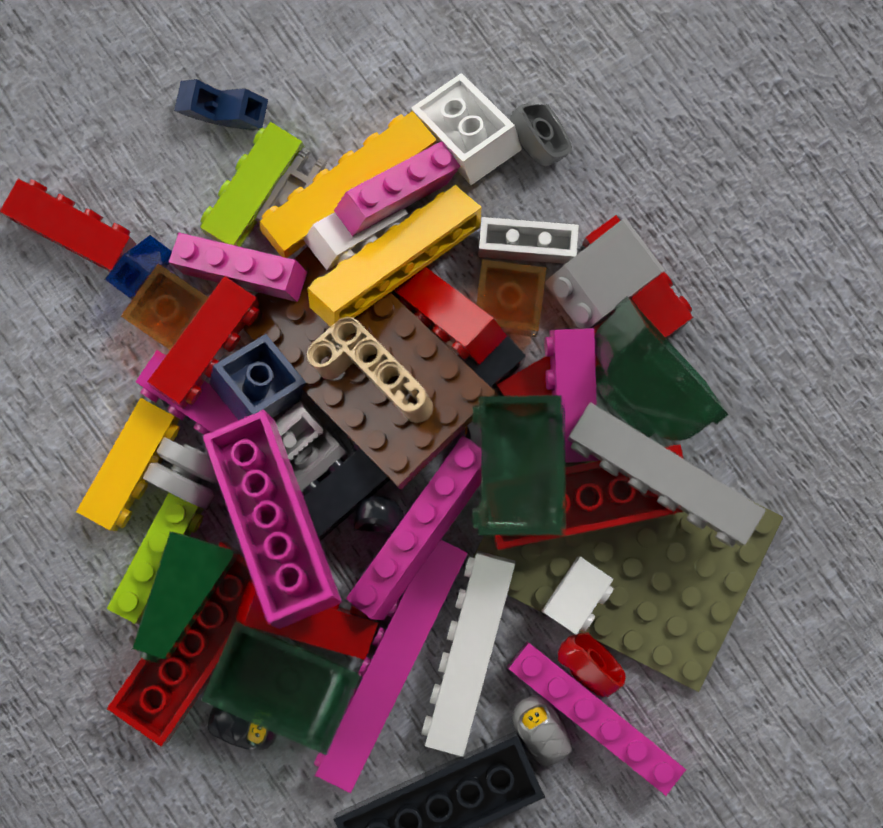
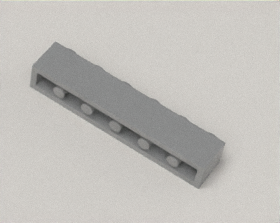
(666, 475)

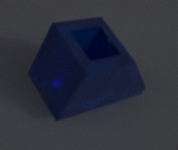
(137, 265)

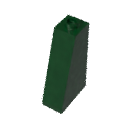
(180, 591)

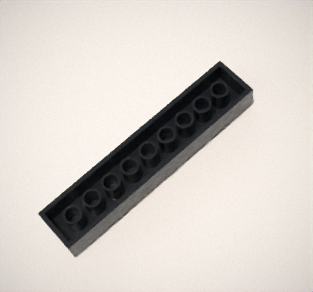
(359, 477)

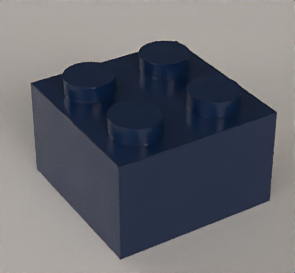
(257, 380)

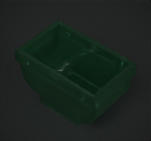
(650, 380)
(281, 687)

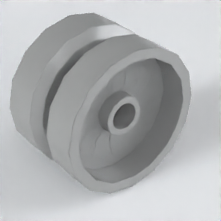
(184, 476)

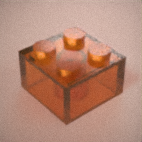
(512, 295)
(164, 306)

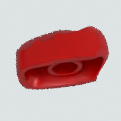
(591, 664)

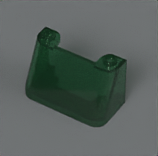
(522, 466)

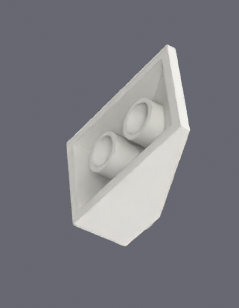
(469, 127)

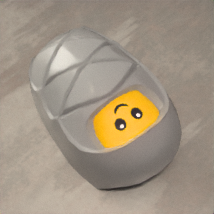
(541, 730)

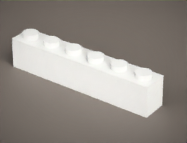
(470, 653)

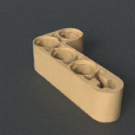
(378, 371)

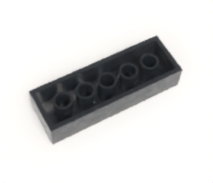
(455, 794)

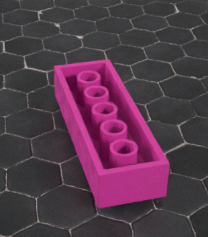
(271, 520)

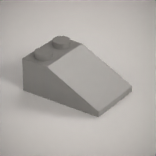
(604, 275)

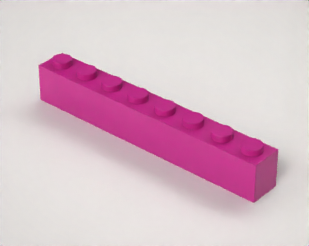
(389, 667)

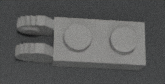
(292, 180)

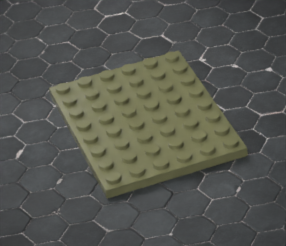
(670, 586)

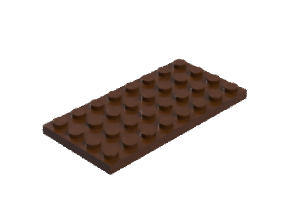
(353, 401)

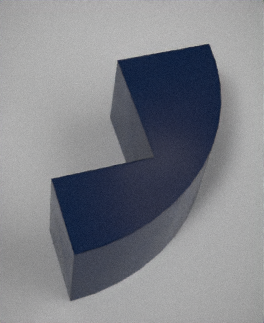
(221, 107)

